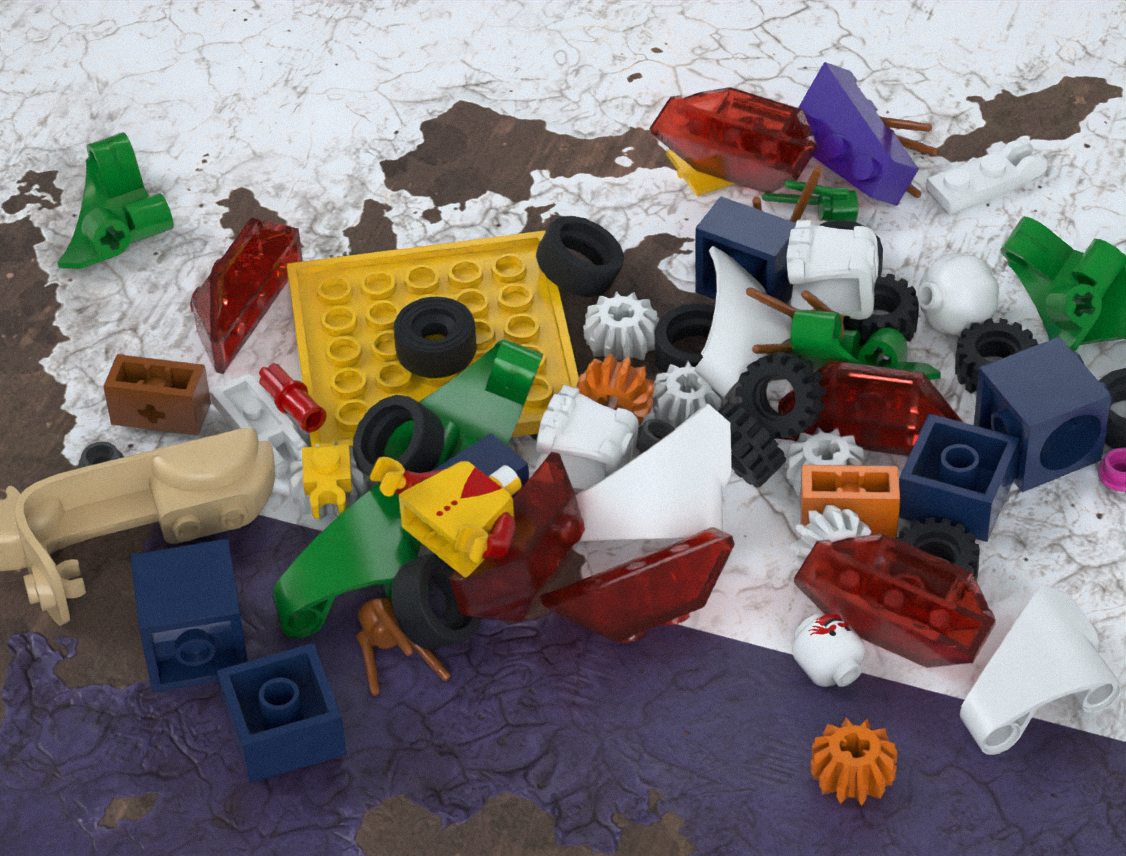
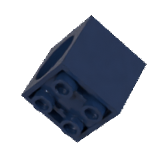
(1050, 405)
(188, 613)

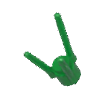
(832, 202)

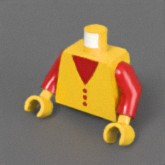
(454, 509)

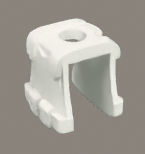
(834, 267)
(587, 436)

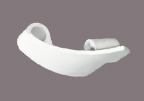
(737, 326)
(667, 489)
(1040, 660)

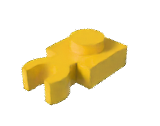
(327, 476)

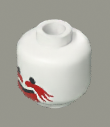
(828, 650)

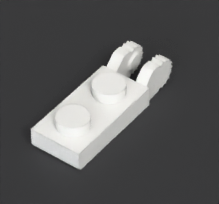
(987, 176)
(248, 405)

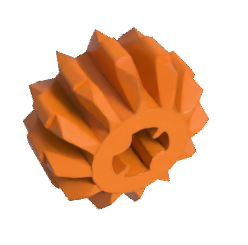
(618, 386)
(853, 761)

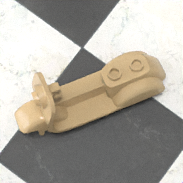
(186, 487)

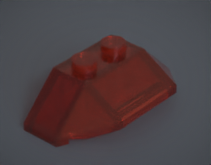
(737, 137)
(243, 288)
(875, 405)
(541, 546)
(647, 589)
(899, 598)

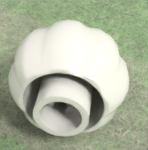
(958, 293)

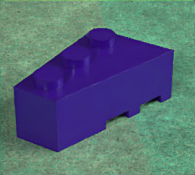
(854, 137)

